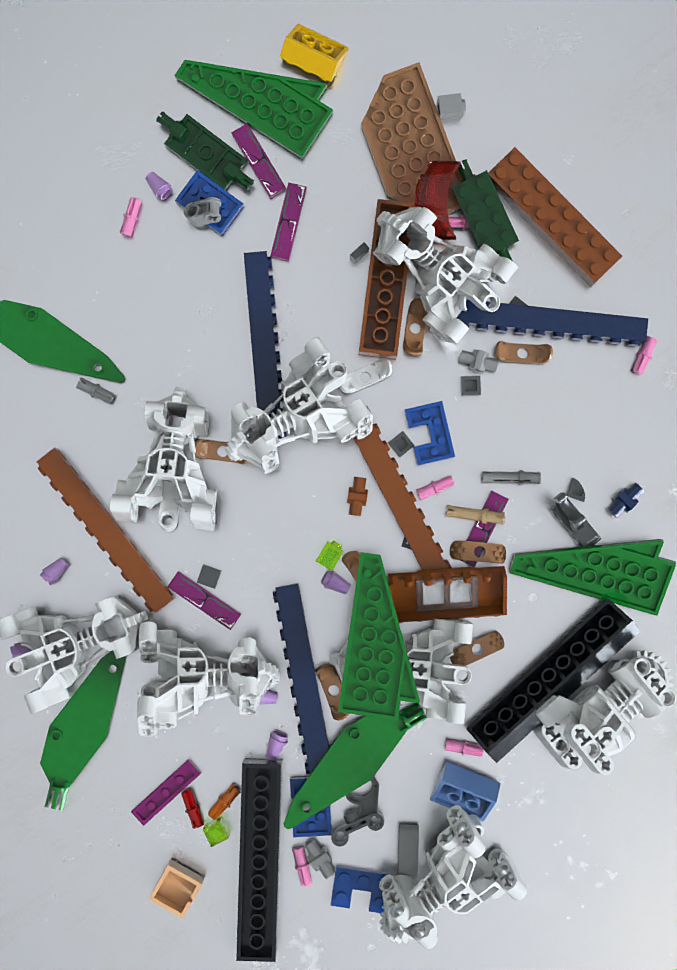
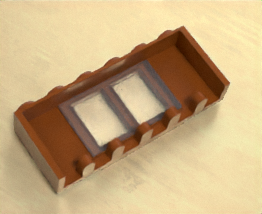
(449, 593)

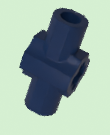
(625, 500)

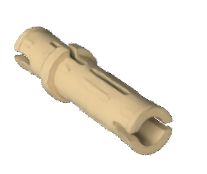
(476, 514)

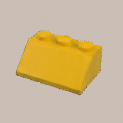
(313, 52)

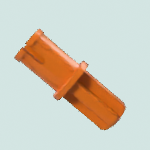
(224, 802)

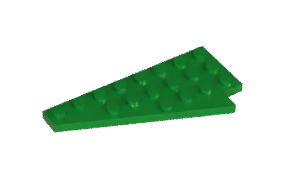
(272, 104)
(623, 572)
(376, 659)

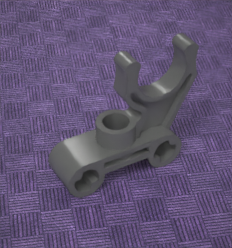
(569, 515)
(360, 817)

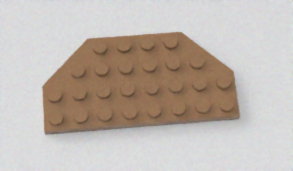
(406, 134)

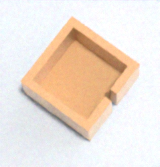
(176, 888)

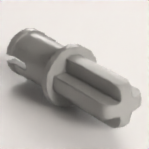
(95, 390)

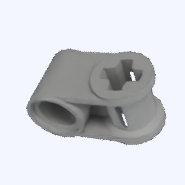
(202, 212)

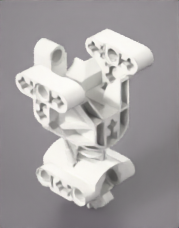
(443, 276)
(307, 411)
(166, 472)
(62, 647)
(427, 657)
(189, 677)
(598, 721)
(457, 879)

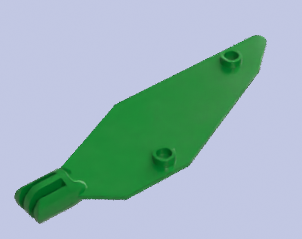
(50, 343)
(80, 728)
(351, 762)

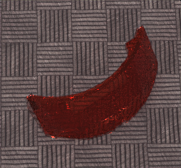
(432, 194)

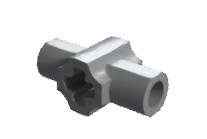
(478, 360)
(319, 858)

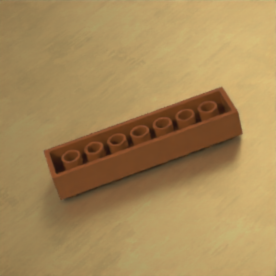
(553, 217)
(384, 294)

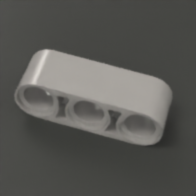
(408, 850)

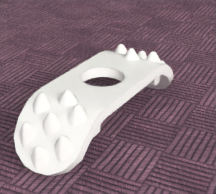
(379, 371)

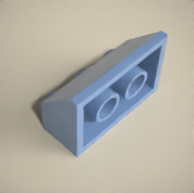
(466, 789)

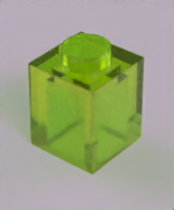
(330, 555)
(216, 831)

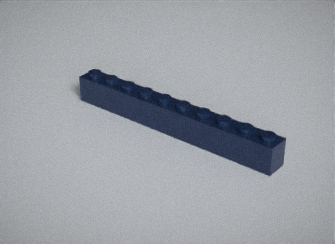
(557, 322)
(262, 330)
(302, 673)

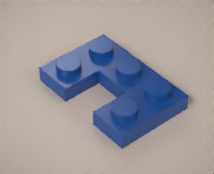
(203, 187)
(434, 416)
(316, 825)
(358, 879)

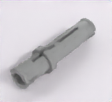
(512, 477)

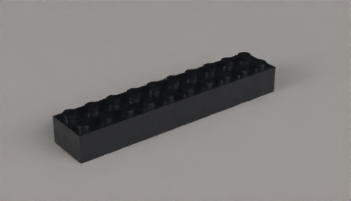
(556, 674)
(259, 860)

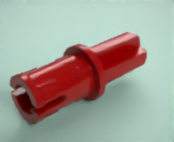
(192, 808)

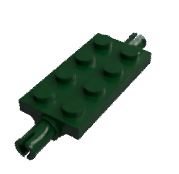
(205, 151)
(484, 211)

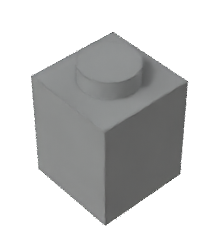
(450, 106)

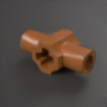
(357, 496)

